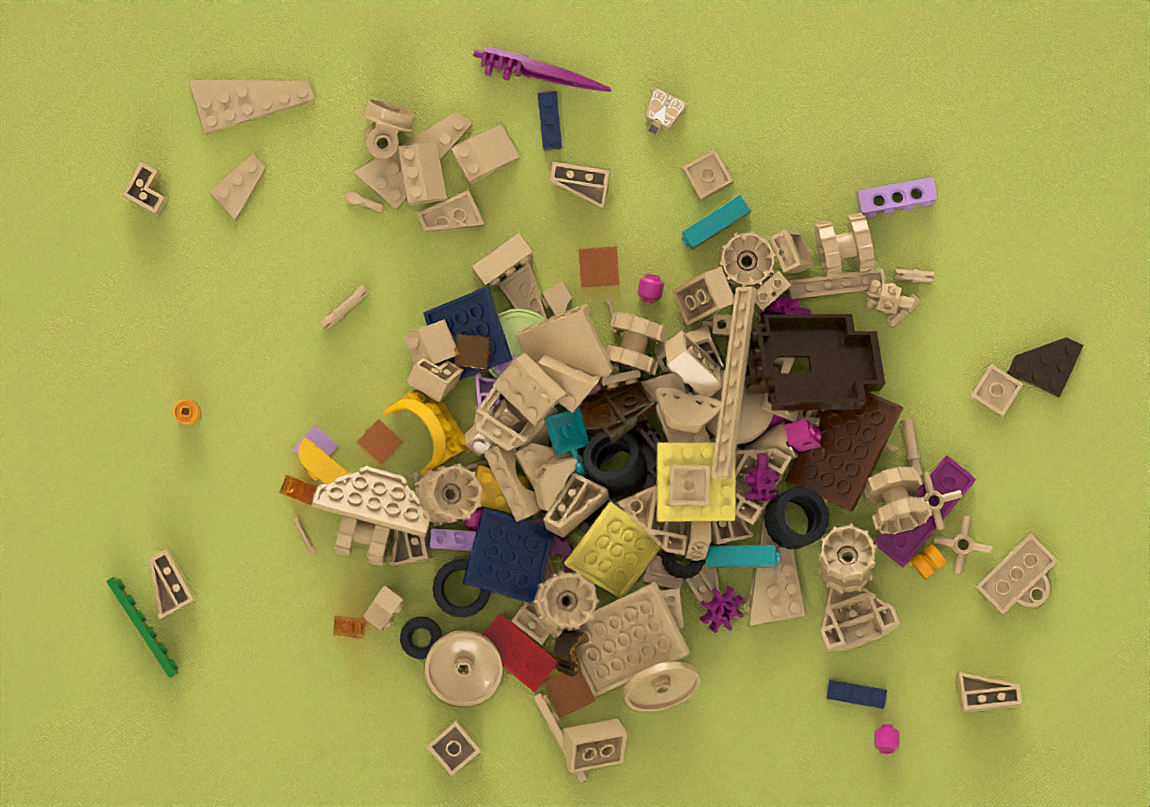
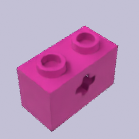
(803, 435)

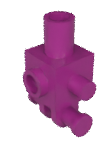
(784, 306)
(761, 480)

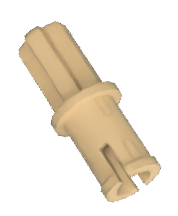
(901, 312)

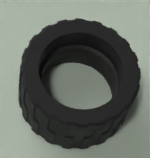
(622, 479)
(814, 508)
(442, 601)

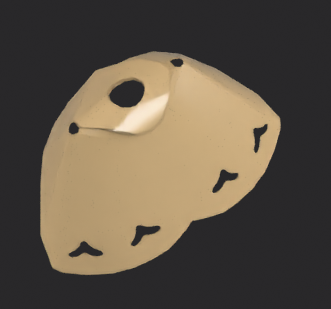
(685, 412)

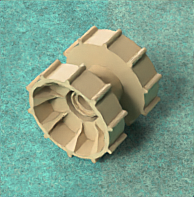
(855, 244)
(755, 249)
(634, 343)
(463, 491)
(900, 510)
(364, 532)
(851, 543)
(580, 596)

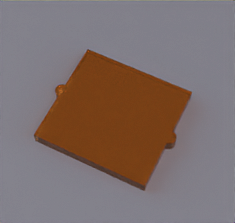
(472, 351)
(380, 441)

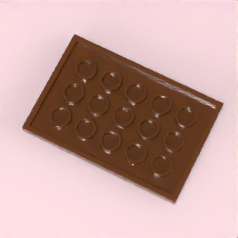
(847, 452)

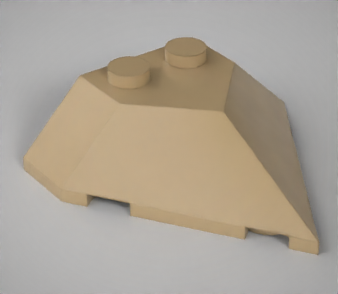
(643, 510)
(752, 510)
(855, 619)

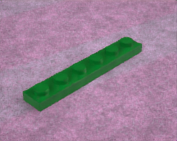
(146, 632)

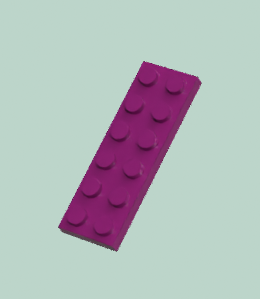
(945, 478)

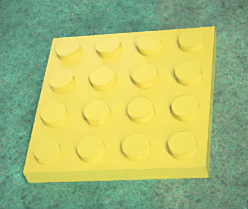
(721, 491)
(613, 551)

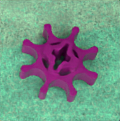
(722, 609)

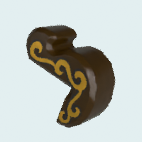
(565, 651)

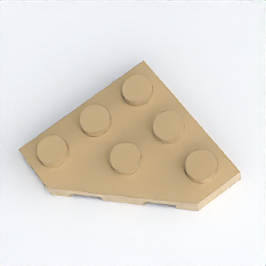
(533, 456)

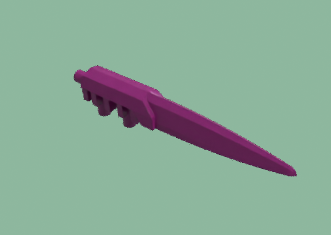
(532, 68)

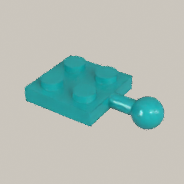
(568, 434)

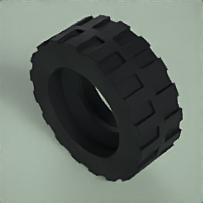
(680, 570)
(406, 636)

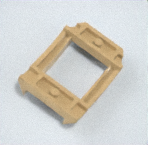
(495, 430)

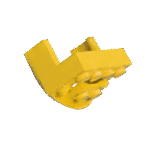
(445, 433)

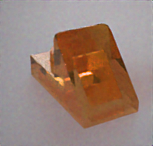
(298, 489)
(349, 626)

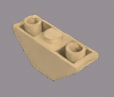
(552, 480)

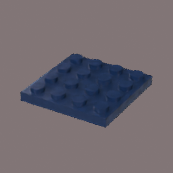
(474, 316)
(508, 556)

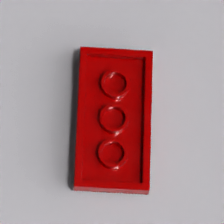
(520, 653)

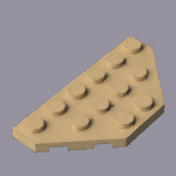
(374, 498)

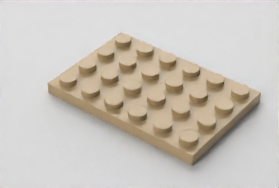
(628, 639)

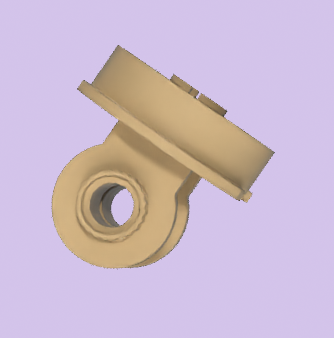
(386, 122)

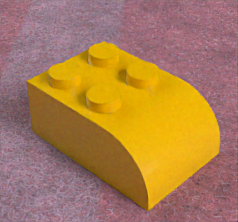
(319, 463)
(492, 494)

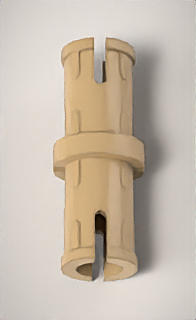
(913, 275)

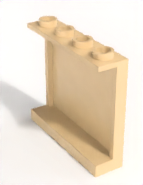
(568, 339)

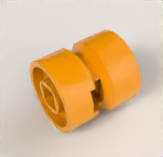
(187, 412)
(928, 561)

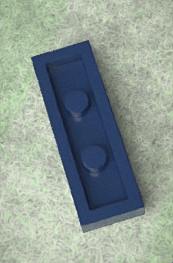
(549, 120)
(856, 694)

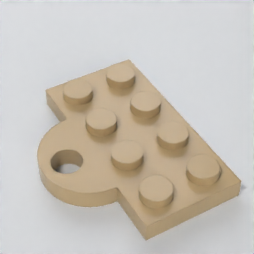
(1018, 576)

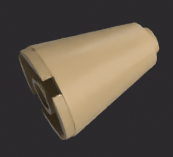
(774, 438)

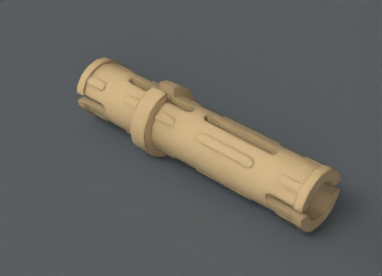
(343, 308)
(913, 455)

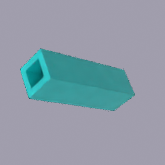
(715, 223)
(743, 556)

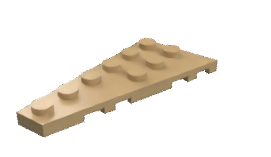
(239, 101)
(386, 174)
(777, 588)

